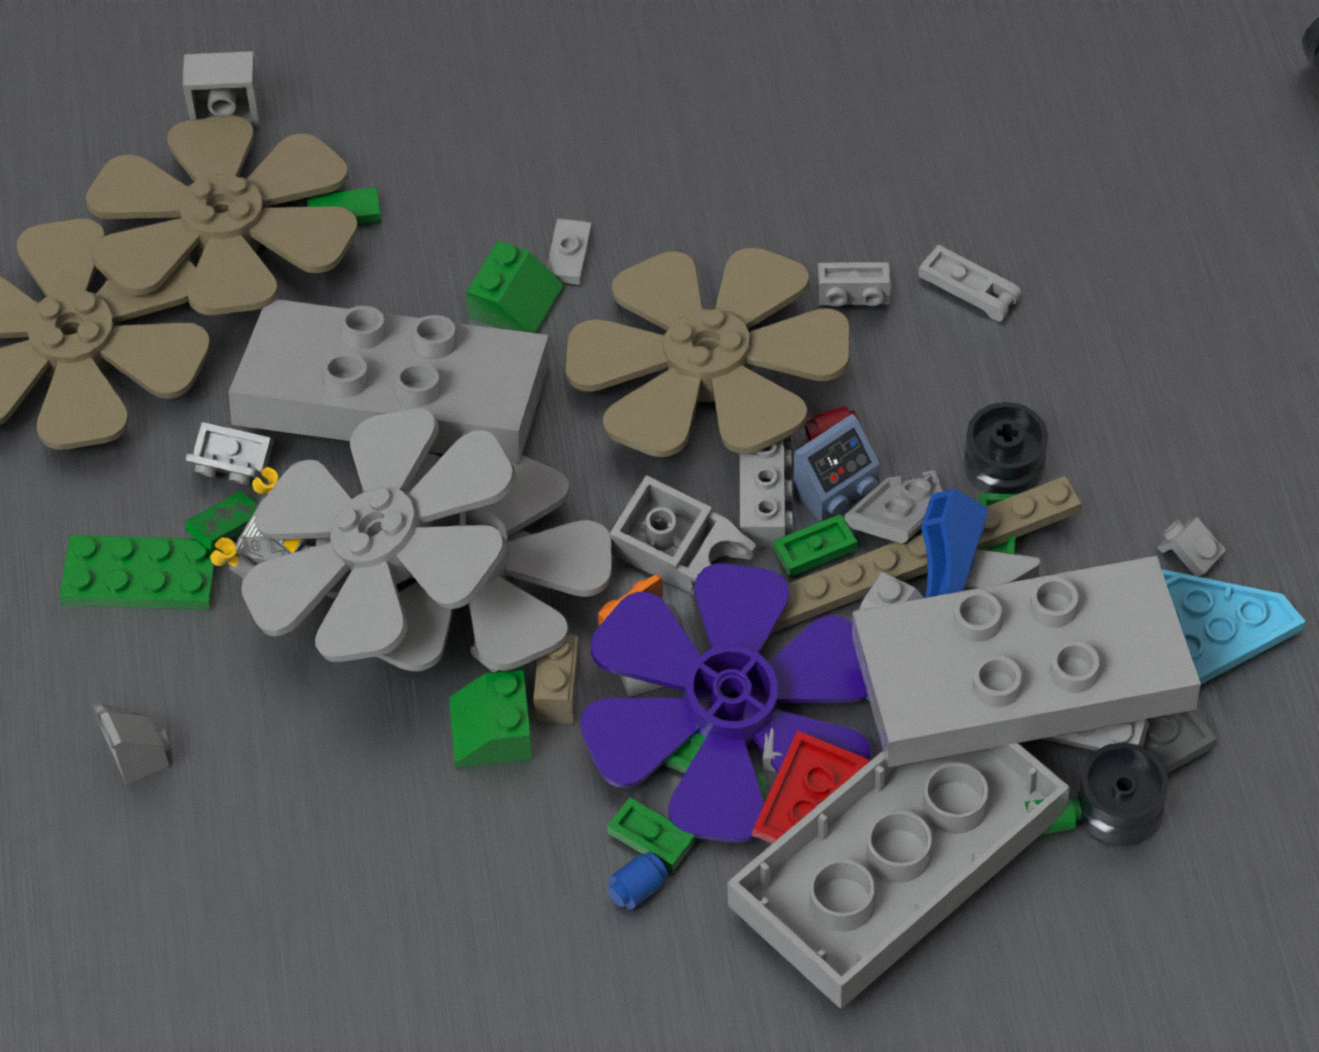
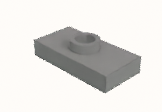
(569, 250)

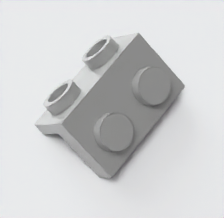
(854, 283)
(231, 453)

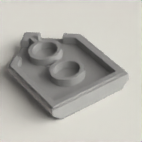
(895, 507)

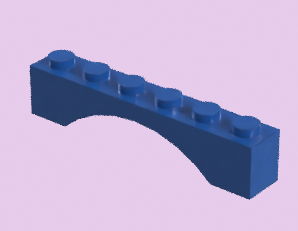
(951, 538)

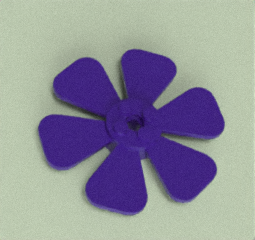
(739, 611)

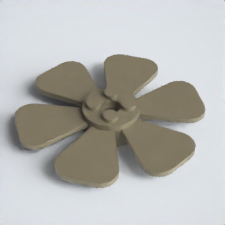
(221, 215)
(77, 339)
(708, 352)

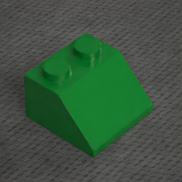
(512, 290)
(491, 720)

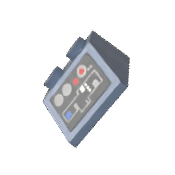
(835, 469)

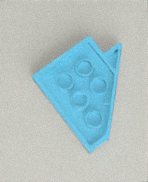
(1228, 621)

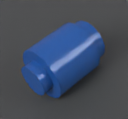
(637, 880)

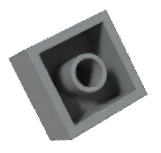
(222, 86)

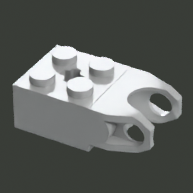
(674, 535)

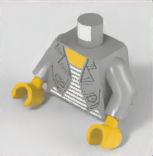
(252, 546)

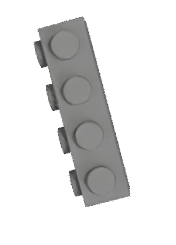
(765, 494)

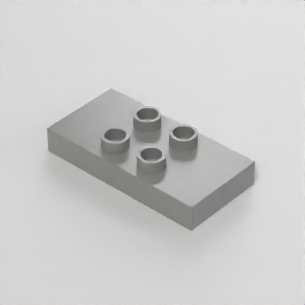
(335, 367)
(1024, 661)
(892, 860)

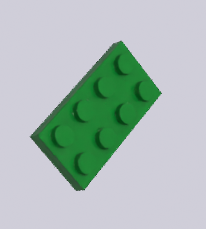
(137, 572)

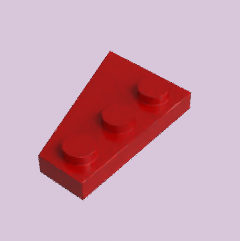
(804, 780)

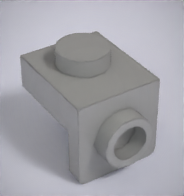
(1192, 544)

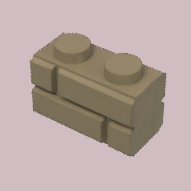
(557, 683)

